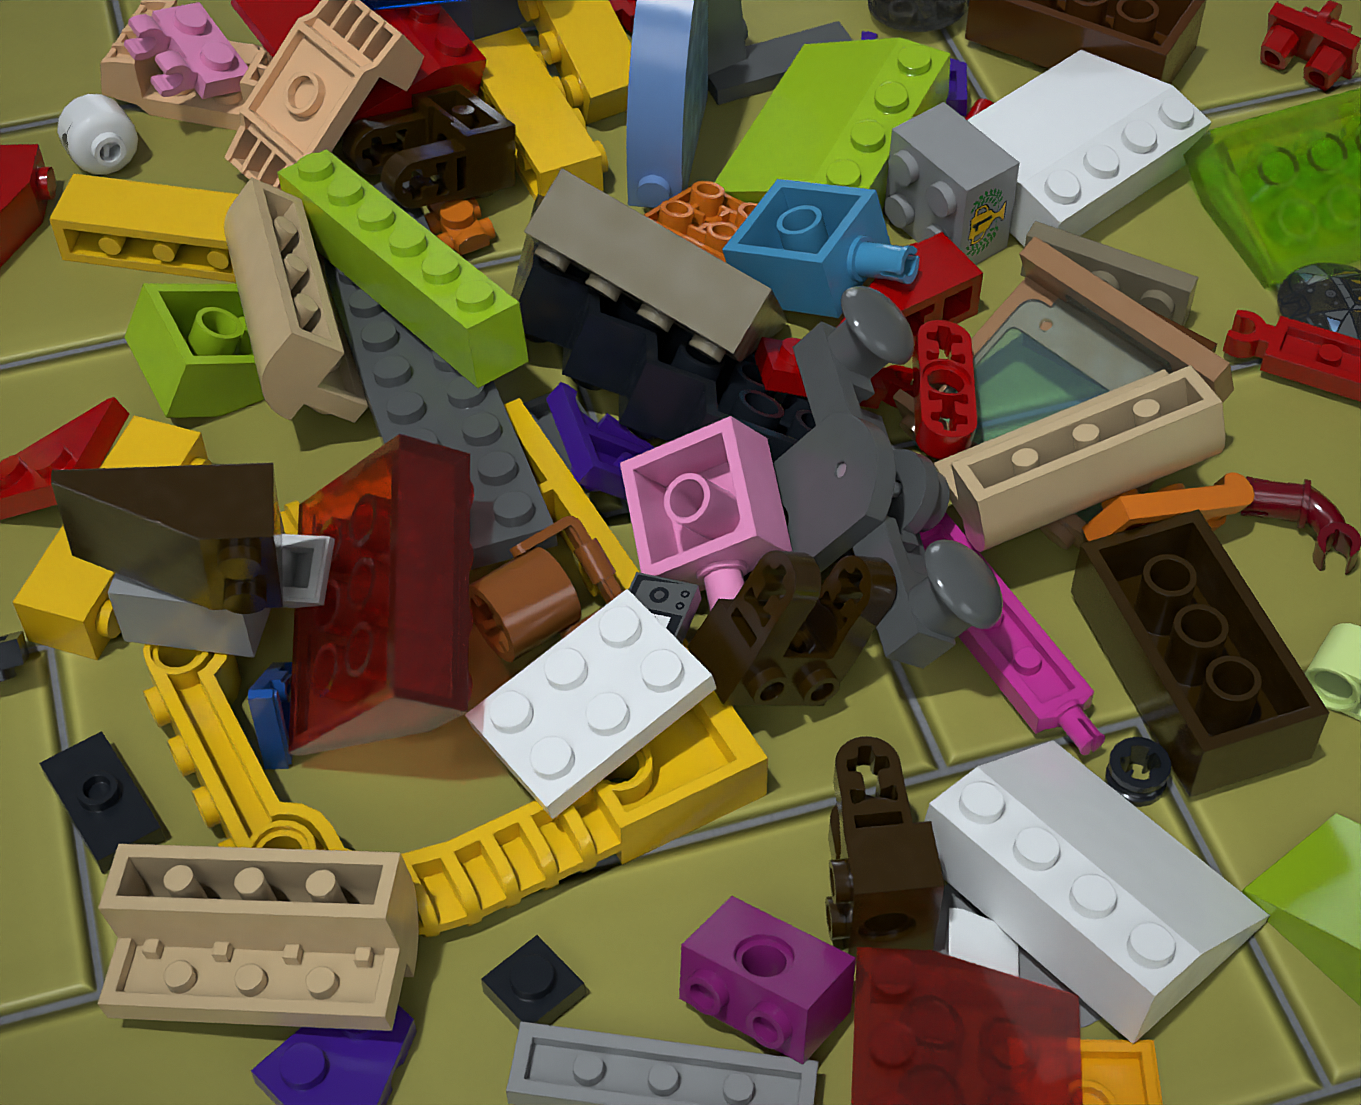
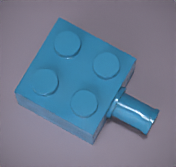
(816, 244)

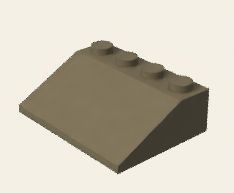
(654, 268)

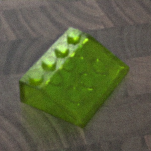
(1286, 185)

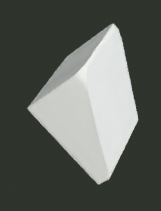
(305, 569)
(980, 942)

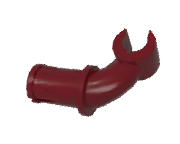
(1306, 506)

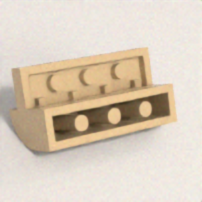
(289, 307)
(1084, 455)
(259, 935)

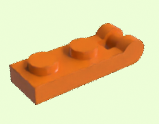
(1132, 509)

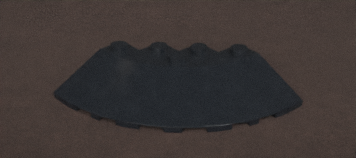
(659, 377)

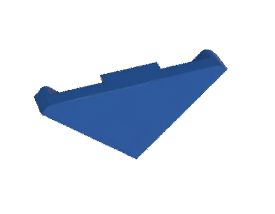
(270, 710)

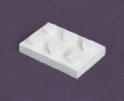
(590, 702)

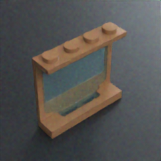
(1061, 344)

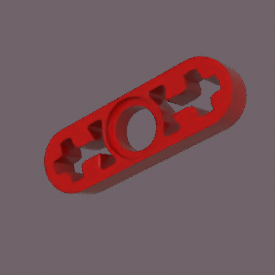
(932, 404)

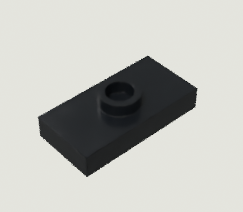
(101, 799)

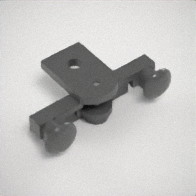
(857, 492)

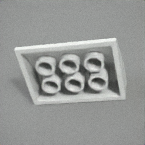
(1089, 140)
(1088, 884)

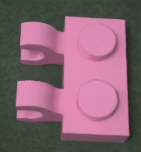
(189, 51)

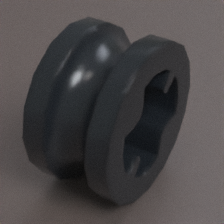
(1144, 753)

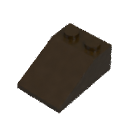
(180, 529)

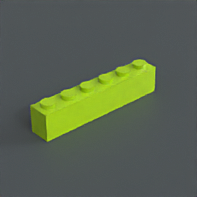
(408, 269)

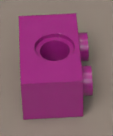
(766, 979)

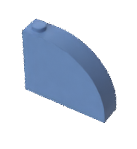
(665, 97)

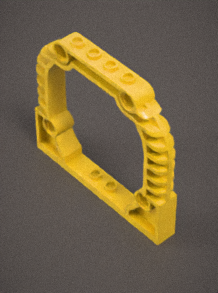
(675, 785)

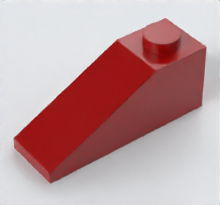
(23, 195)
(944, 286)

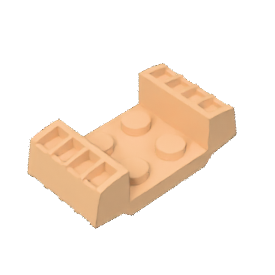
(130, 81)
(318, 86)

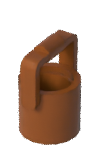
(533, 596)

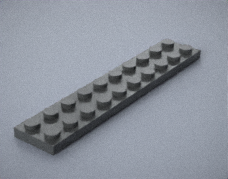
(429, 400)

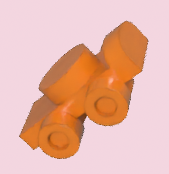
(460, 225)

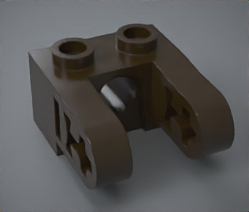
(441, 136)
(788, 634)
(881, 863)

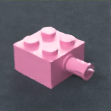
(706, 507)

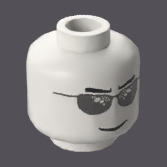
(92, 131)

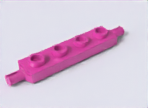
(1027, 662)

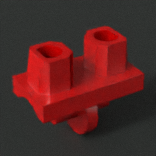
(1314, 38)

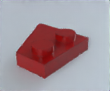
(76, 445)

